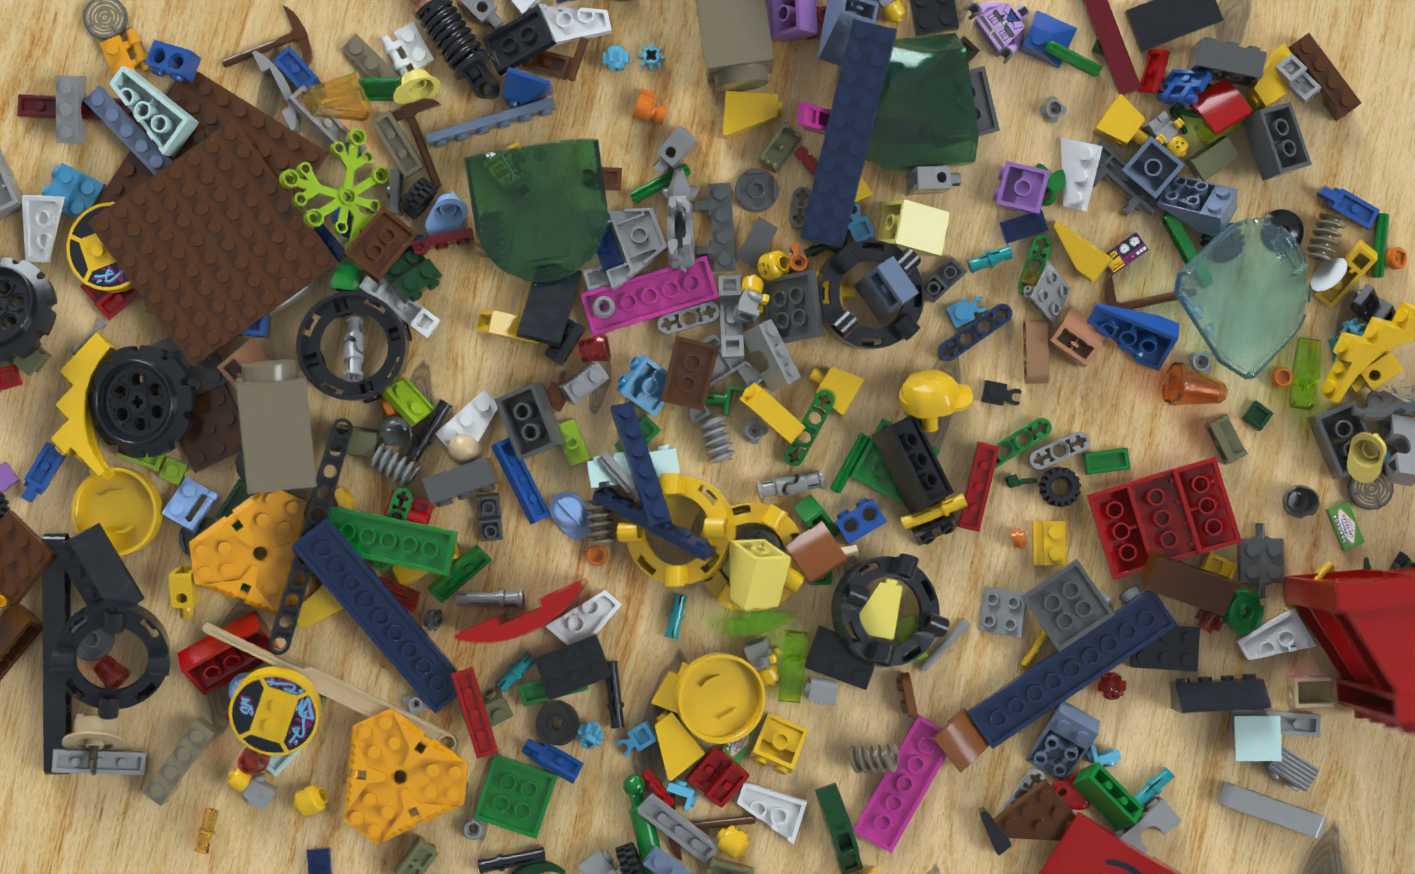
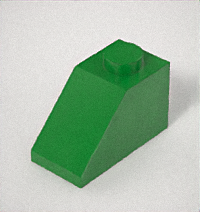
(346, 278)
(813, 513)

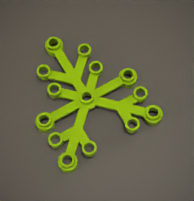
(312, 187)

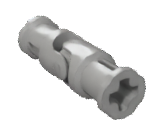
(353, 348)
(794, 484)

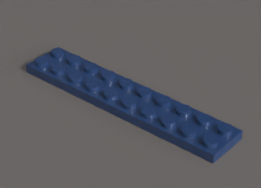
(848, 133)
(378, 613)
(1071, 669)

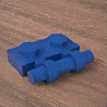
(1187, 83)

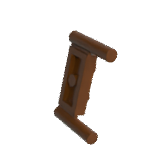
(557, 65)

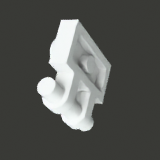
(414, 47)

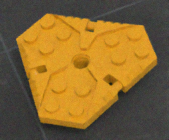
(225, 556)
(382, 803)

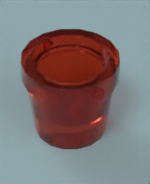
(595, 349)
(111, 672)
(252, 761)

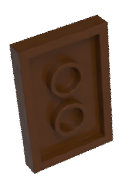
(380, 244)
(690, 373)

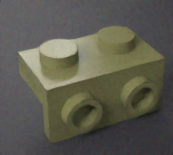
(496, 706)

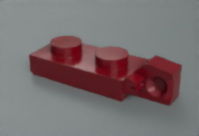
(441, 241)

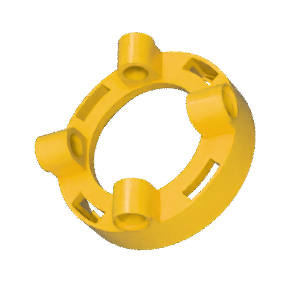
(783, 526)
(718, 528)

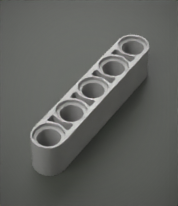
(1272, 810)

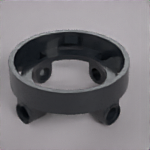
(843, 324)
(313, 361)
(852, 595)
(113, 618)

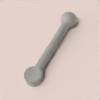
(100, 324)

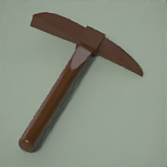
(298, 34)
(409, 113)
(1138, 303)
(714, 823)

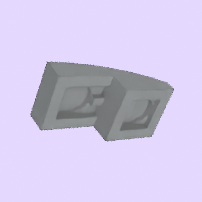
(1296, 79)

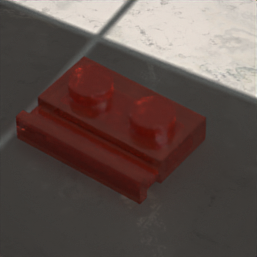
(407, 596)

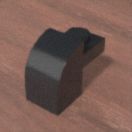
(1369, 305)

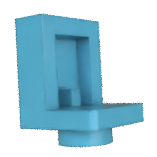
(1105, 758)
(681, 788)

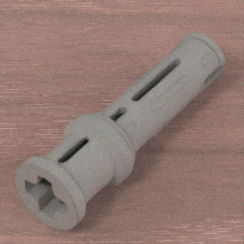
(501, 599)

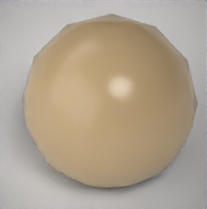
(463, 449)

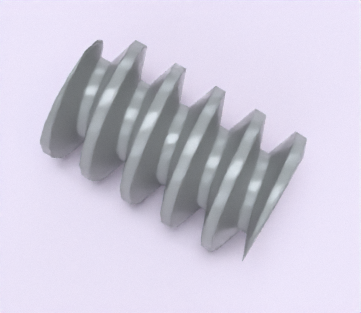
(717, 440)
(394, 466)

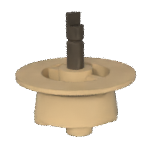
(94, 735)

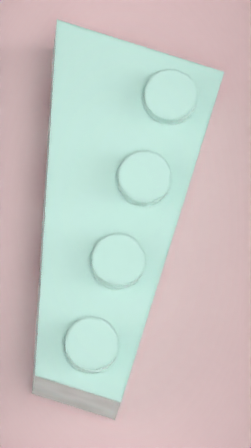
(157, 113)
(664, 462)

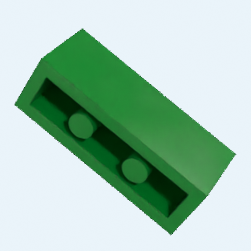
(1108, 796)

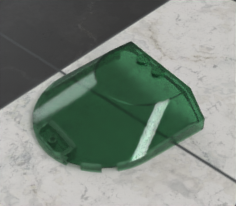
(925, 107)
(539, 206)

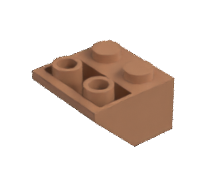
(1076, 338)
(246, 353)

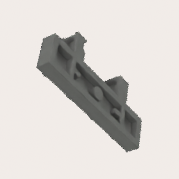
(1110, 168)
(721, 246)

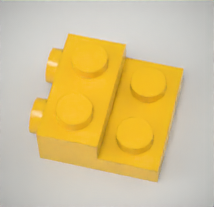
(779, 744)

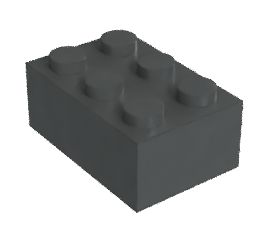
(1228, 61)
(1276, 141)
(530, 421)
(1334, 433)
(461, 482)

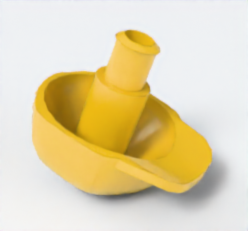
(933, 395)

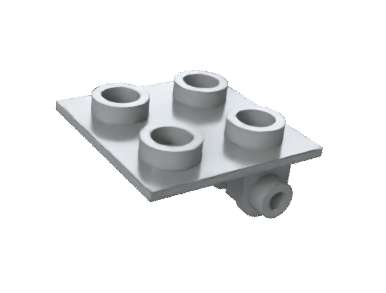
(1049, 293)
(1002, 612)

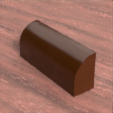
(1188, 583)
(17, 632)

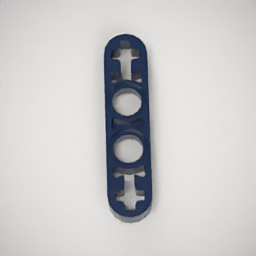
(975, 333)

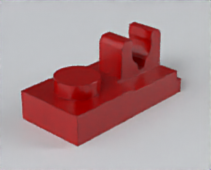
(1153, 71)

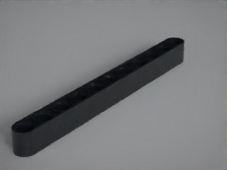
(299, 567)
(55, 613)

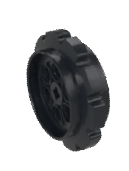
(33, 319)
(175, 399)

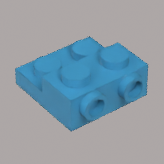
(77, 188)
(643, 384)

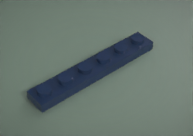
(640, 464)
(676, 535)

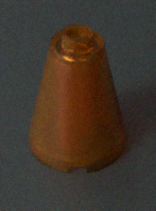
(1192, 387)

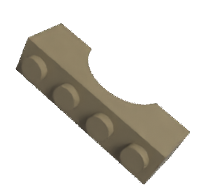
(181, 759)

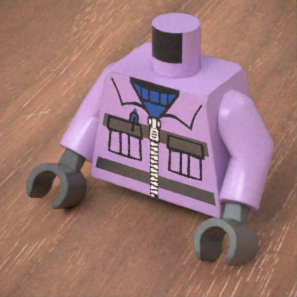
(999, 26)

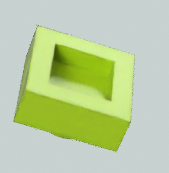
(173, 471)

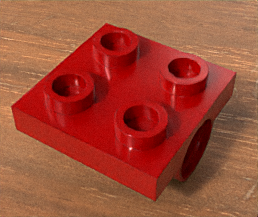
(419, 512)

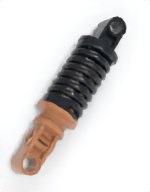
(456, 44)

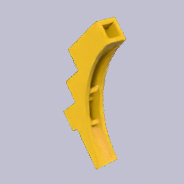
(1358, 352)
(78, 433)
(322, 602)

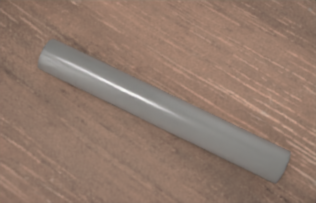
(944, 645)

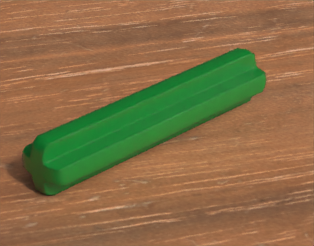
(1073, 58)
(656, 185)
(1380, 244)
(850, 463)

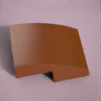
(816, 552)
(961, 740)

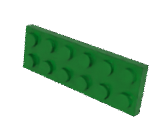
(396, 540)

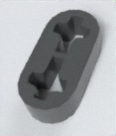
(795, 206)

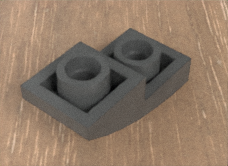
(756, 242)
(943, 279)
(490, 517)

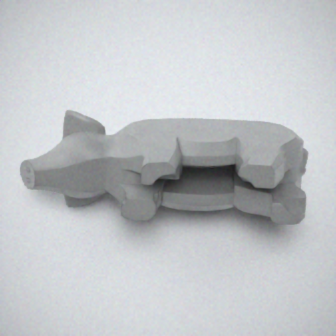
(680, 221)

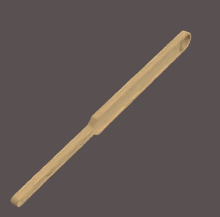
(331, 686)

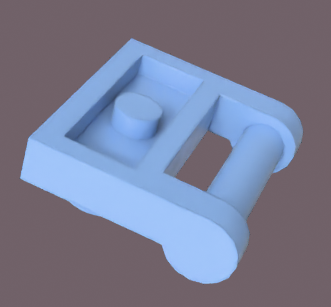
(184, 502)

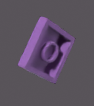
(1021, 188)

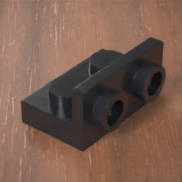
(570, 338)
(930, 530)

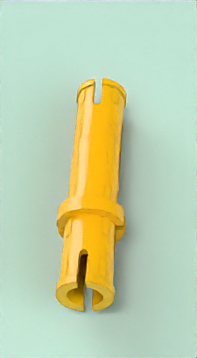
(942, 508)

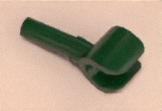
(1174, 112)
(1013, 481)

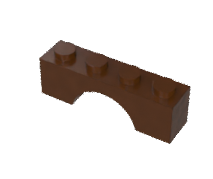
(1336, 93)

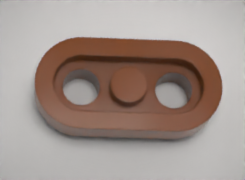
(908, 704)

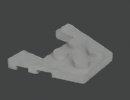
(639, 239)
(724, 368)

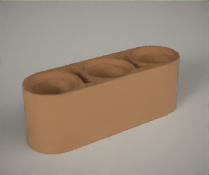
(1035, 351)

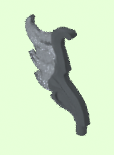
(1386, 400)

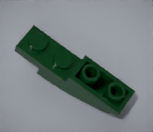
(839, 828)

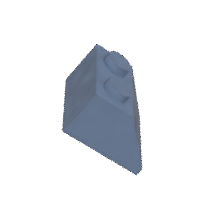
(1153, 167)

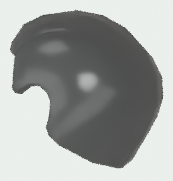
(394, 431)
(1300, 501)

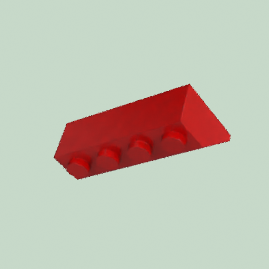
(214, 662)

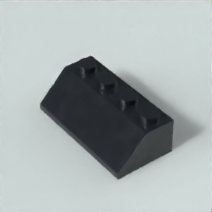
(912, 464)
(97, 567)
(1219, 694)

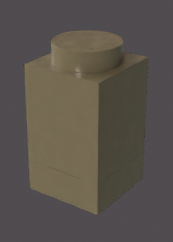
(735, 43)
(275, 427)

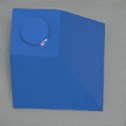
(1041, 31)
(524, 88)

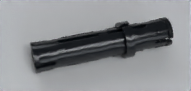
(429, 430)
(614, 697)
(506, 861)

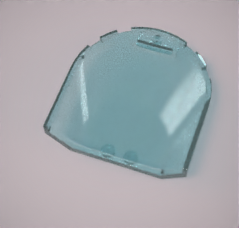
(1246, 293)

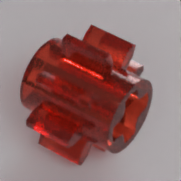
(1209, 621)
(1112, 686)

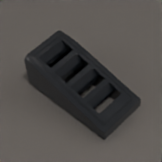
(997, 837)

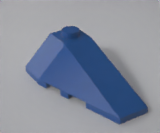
(1140, 333)

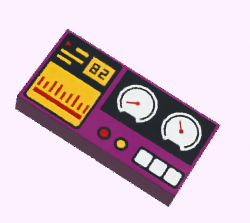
(1126, 253)

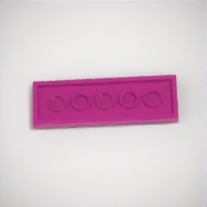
(652, 296)
(902, 791)

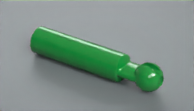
(644, 831)

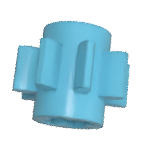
(615, 58)
(650, 63)
(1354, 327)
(590, 735)

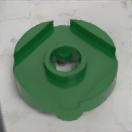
(1254, 613)

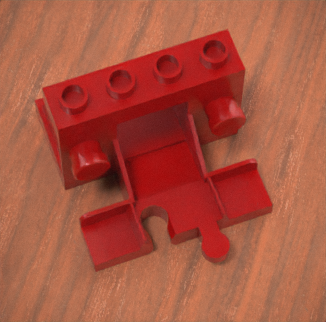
(1369, 636)

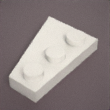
(571, 24)
(1080, 168)
(40, 225)
(470, 420)
(585, 619)
(1276, 636)
(775, 808)

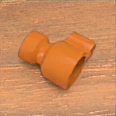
(647, 110)
(798, 261)

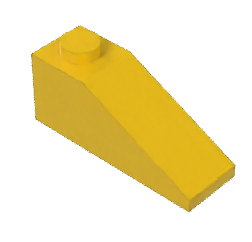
(1084, 255)
(1358, 261)

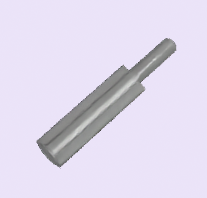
(618, 473)

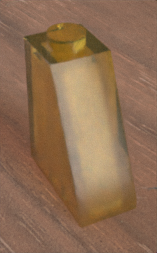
(338, 99)

